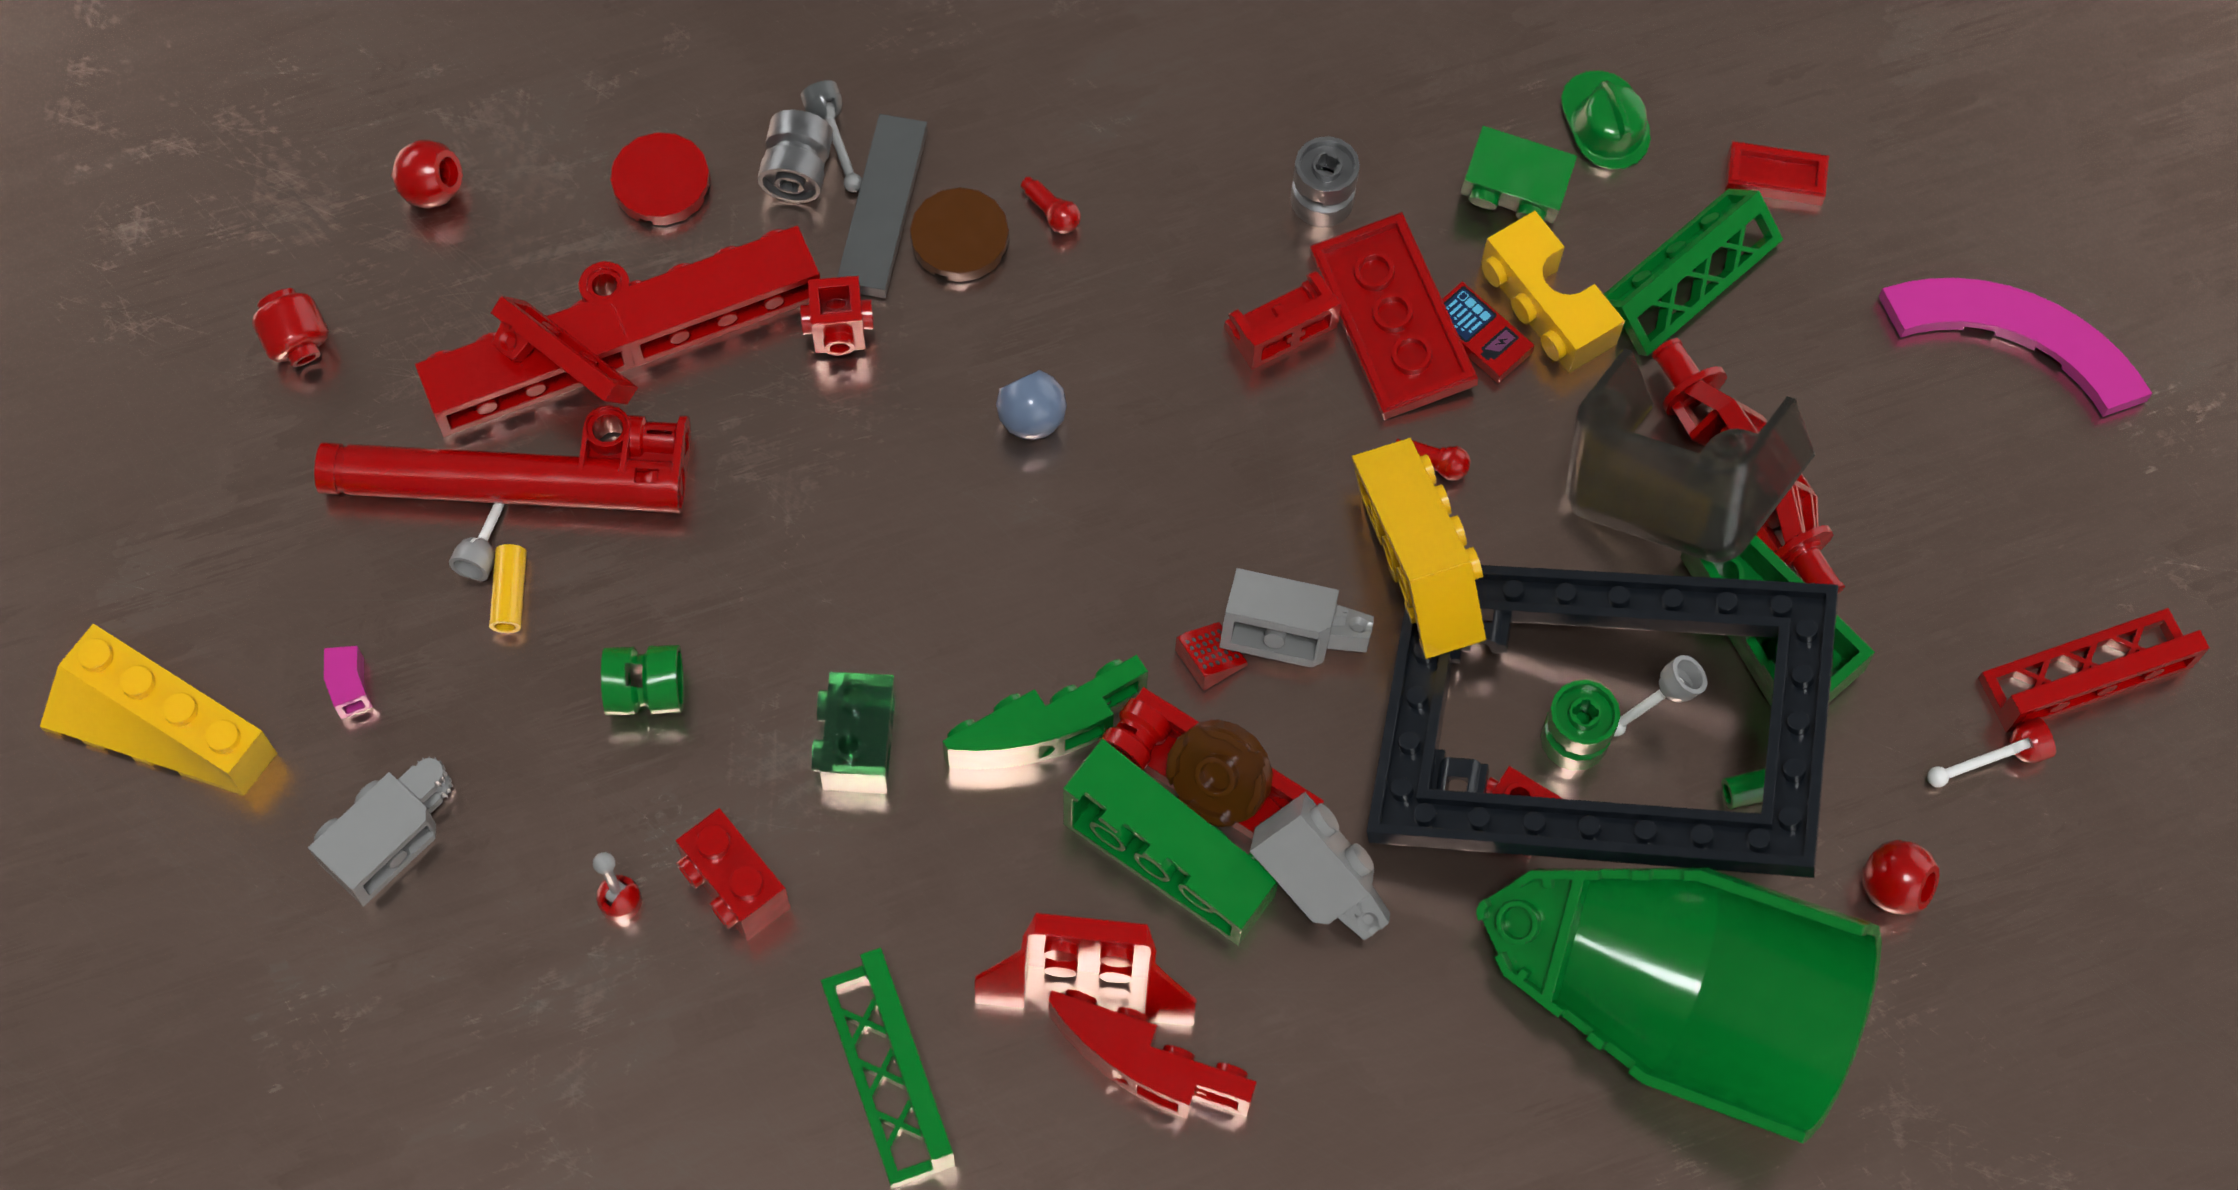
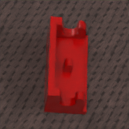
(1285, 322)

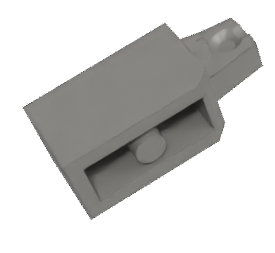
(1290, 620)
(1320, 867)

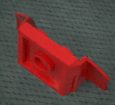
(1087, 945)

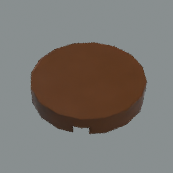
(959, 234)
(1220, 772)

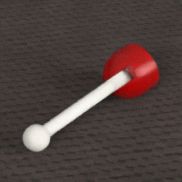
(2028, 742)

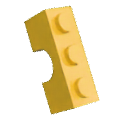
(1569, 325)

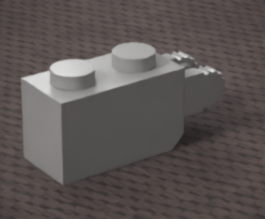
(382, 829)

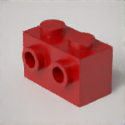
(733, 874)

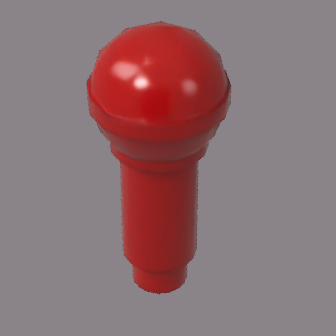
(1061, 214)
(1449, 461)

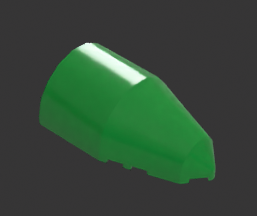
(1697, 982)

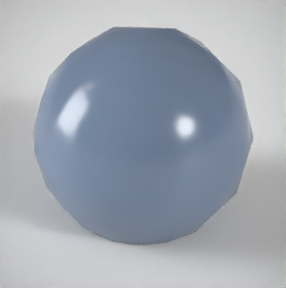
(1032, 406)

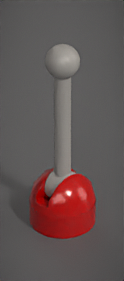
(618, 889)

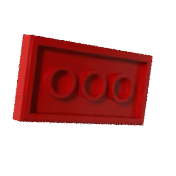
(1394, 316)

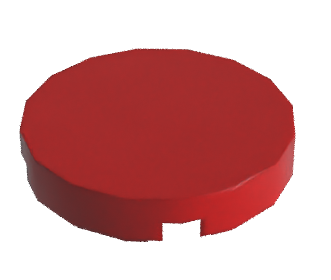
(660, 178)

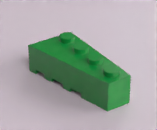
(1759, 562)
(1166, 843)

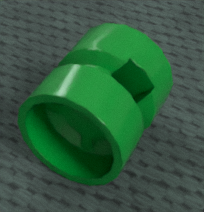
(661, 680)
(1580, 725)

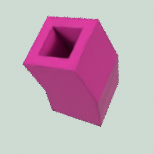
(346, 680)

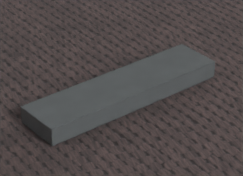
(883, 203)

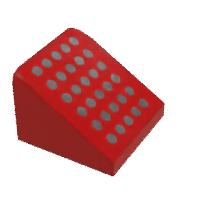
(1204, 658)

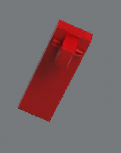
(527, 328)

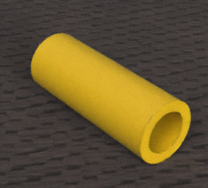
(508, 588)

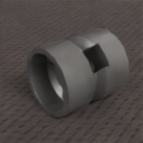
(795, 156)
(1324, 181)

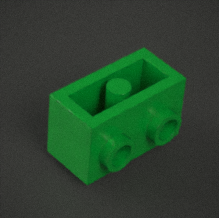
(1517, 175)

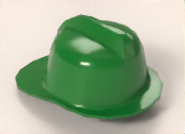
(1606, 119)

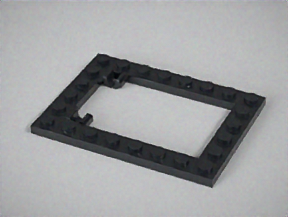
(1414, 775)

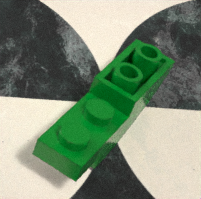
(1030, 732)

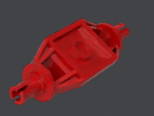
(1799, 507)

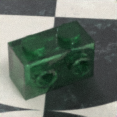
(856, 732)

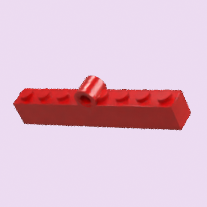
(625, 325)

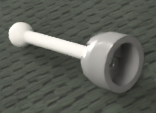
(476, 556)
(1679, 682)

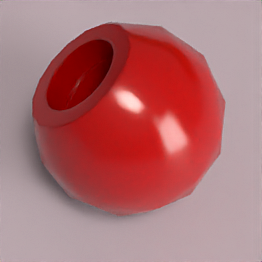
(427, 174)
(1901, 877)

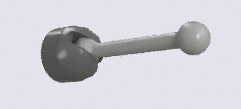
(826, 101)

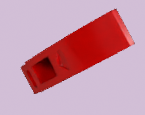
(1124, 1051)

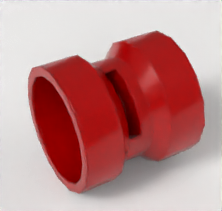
(1138, 732)

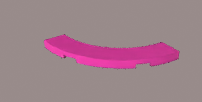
(2024, 319)

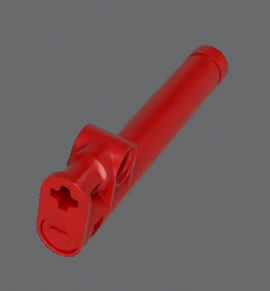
(633, 473)

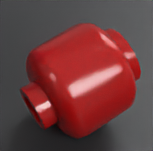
(290, 327)

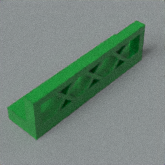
(1681, 254)
(908, 1063)

